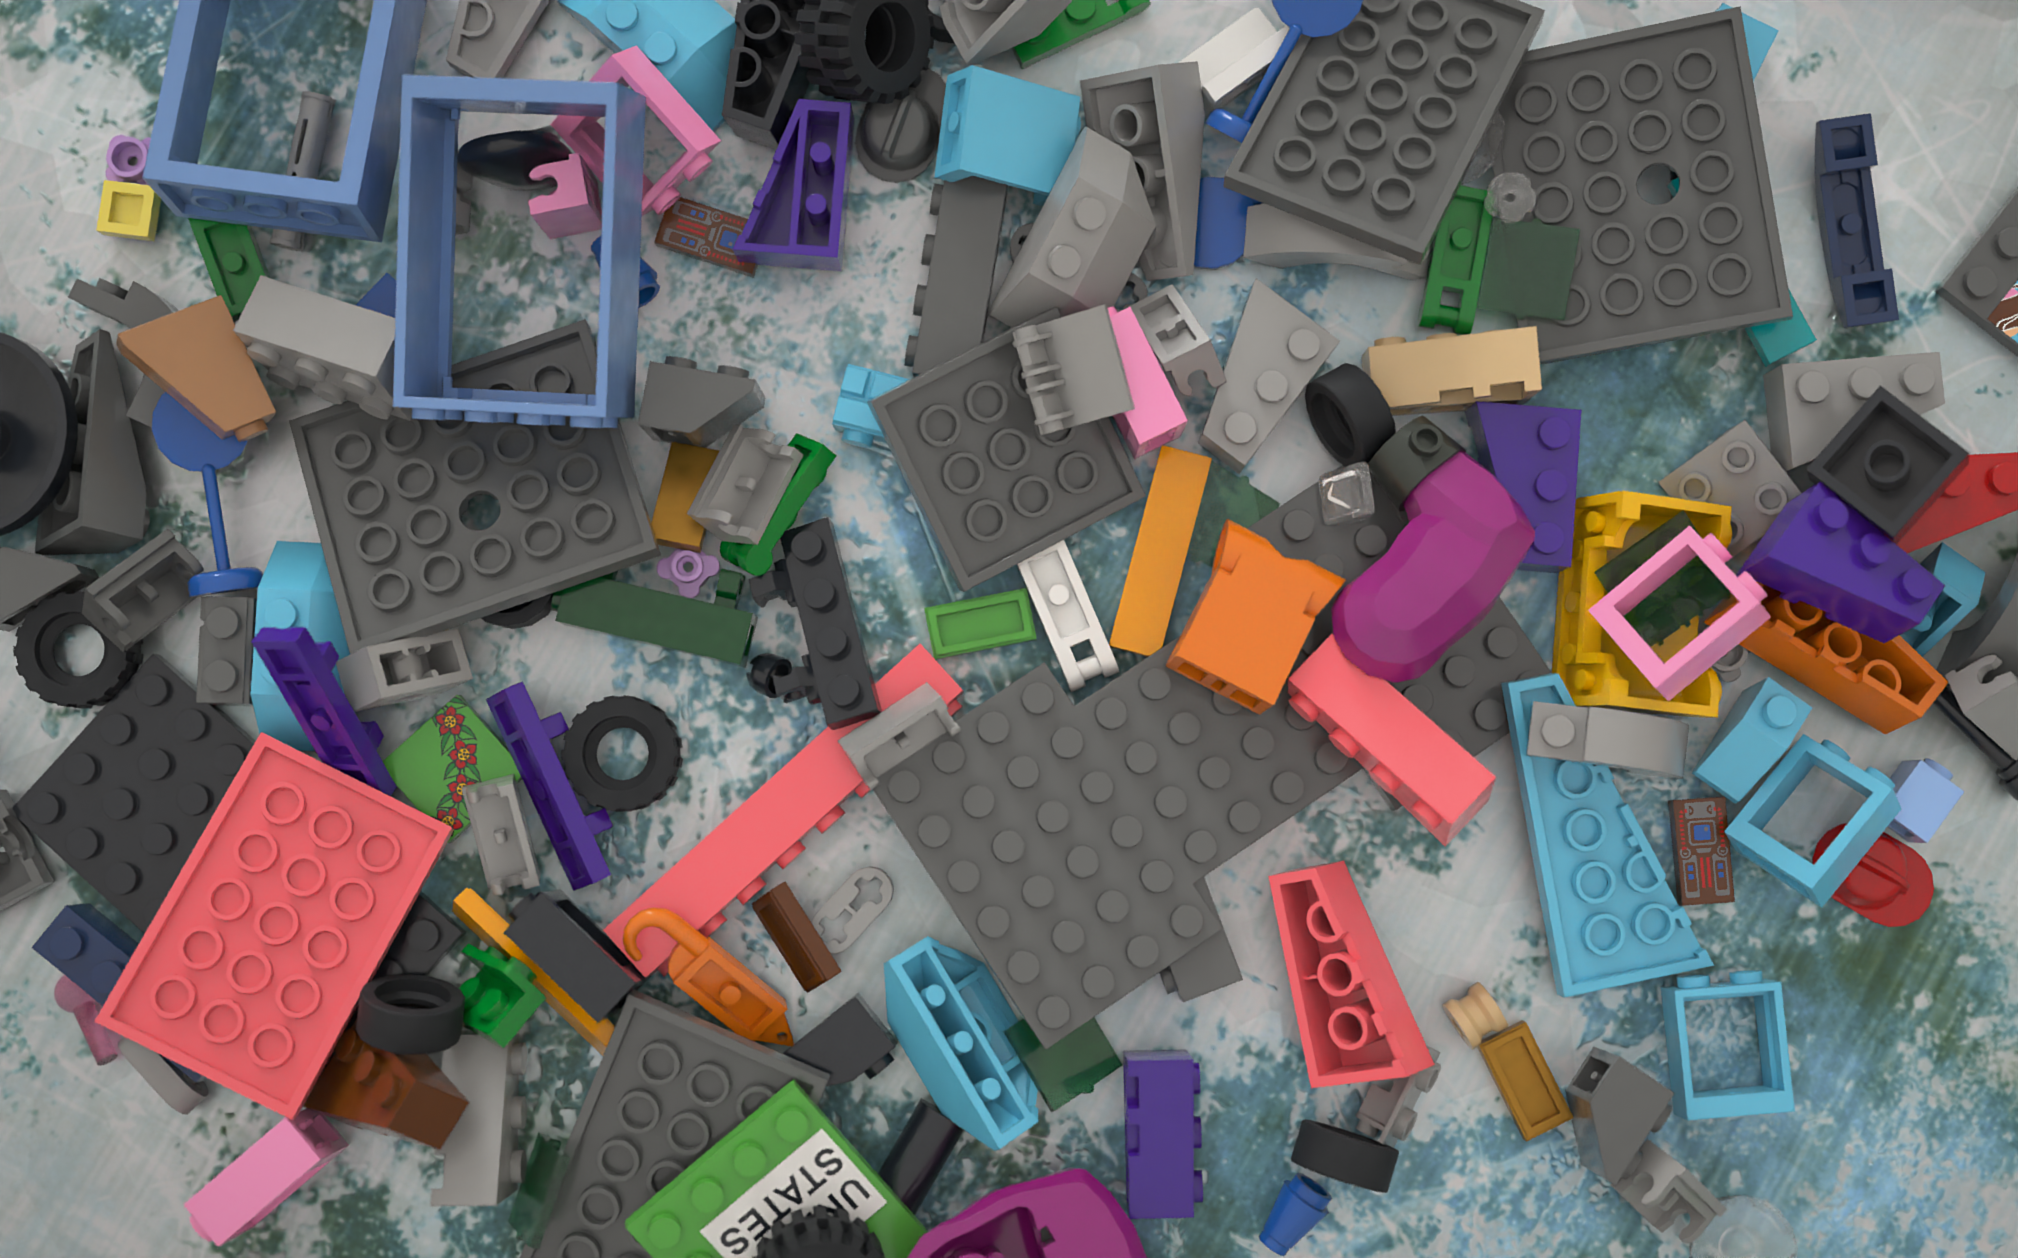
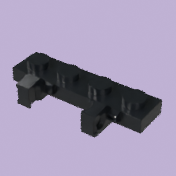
(837, 661)

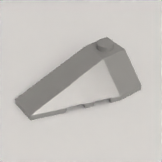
(1161, 122)

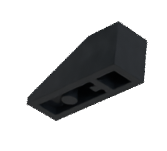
(847, 1043)

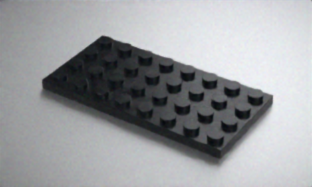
(143, 788)

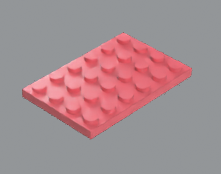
(275, 926)

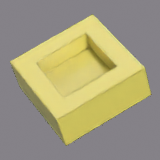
(128, 211)

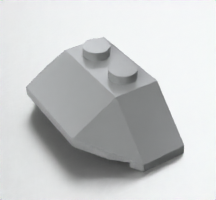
(1082, 237)

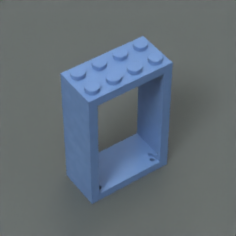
(345, 208)
(427, 248)

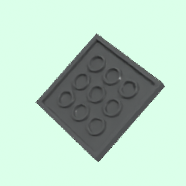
(986, 472)

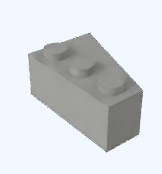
(482, 1149)

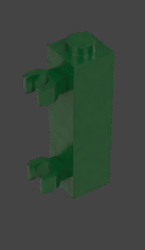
(663, 618)

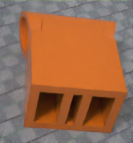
(1251, 619)

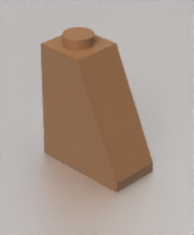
(203, 368)

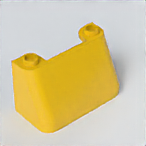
(1583, 651)

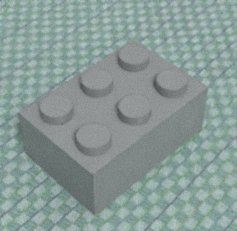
(322, 346)

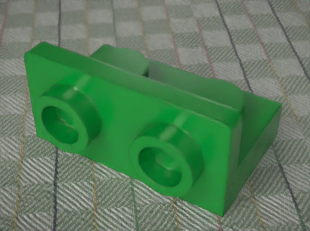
(499, 995)

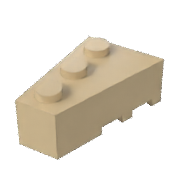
(1455, 370)

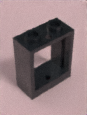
(574, 952)

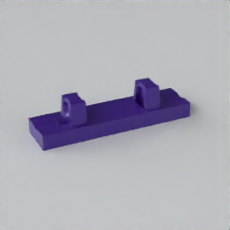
(320, 706)
(548, 786)

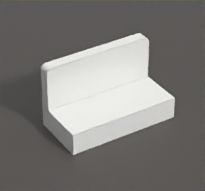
(1236, 58)

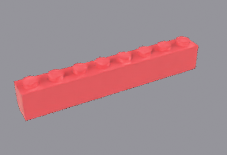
(769, 825)

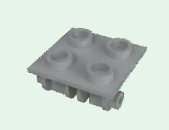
(1073, 370)
(1739, 474)

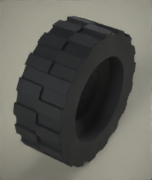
(38, 664)
(582, 747)

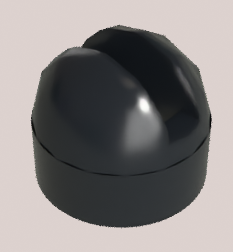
(763, 668)

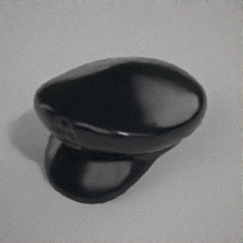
(510, 156)

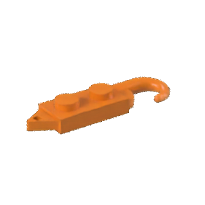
(715, 978)

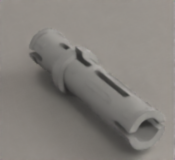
(306, 153)

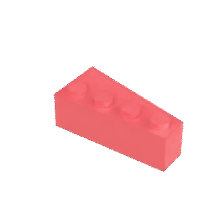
(1391, 741)
(1341, 982)

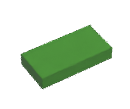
(980, 623)

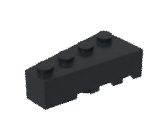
(764, 70)

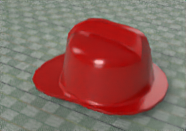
(1887, 885)

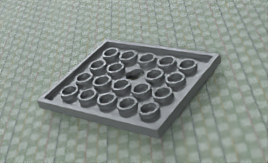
(1586, 128)
(397, 490)

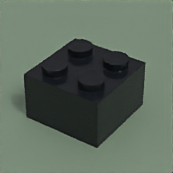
(1889, 464)

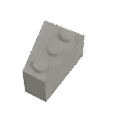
(1265, 373)
(1816, 399)

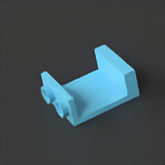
(1005, 131)

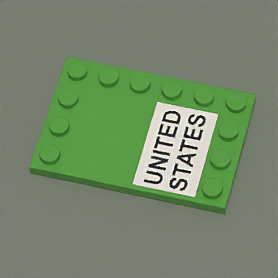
(761, 1172)

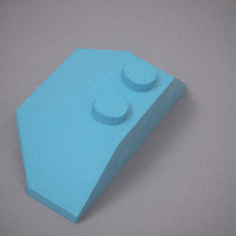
(680, 37)
(293, 594)
(953, 1033)

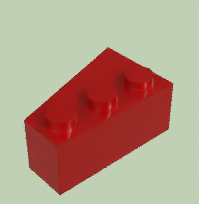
(1976, 496)

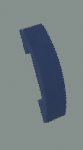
(1850, 223)

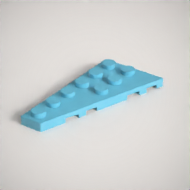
(1594, 869)

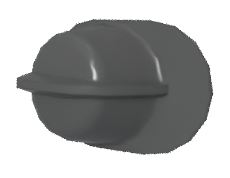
(902, 136)

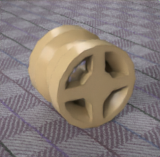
(1475, 1015)

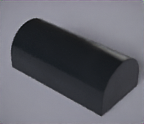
(919, 1154)

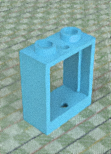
(1819, 880)
(1776, 1091)

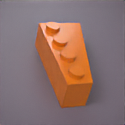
(1868, 678)

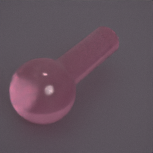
(77, 1001)

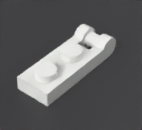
(1067, 614)

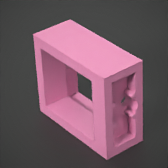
(588, 136)
(1157, 412)
(1711, 644)
(264, 1176)

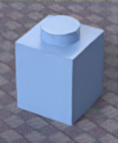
(1924, 799)

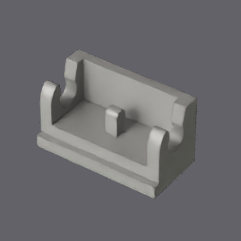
(1177, 338)
(744, 485)
(1991, 704)
(897, 733)
(502, 834)
(1665, 1189)

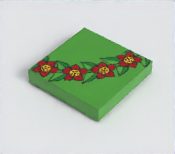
(443, 757)

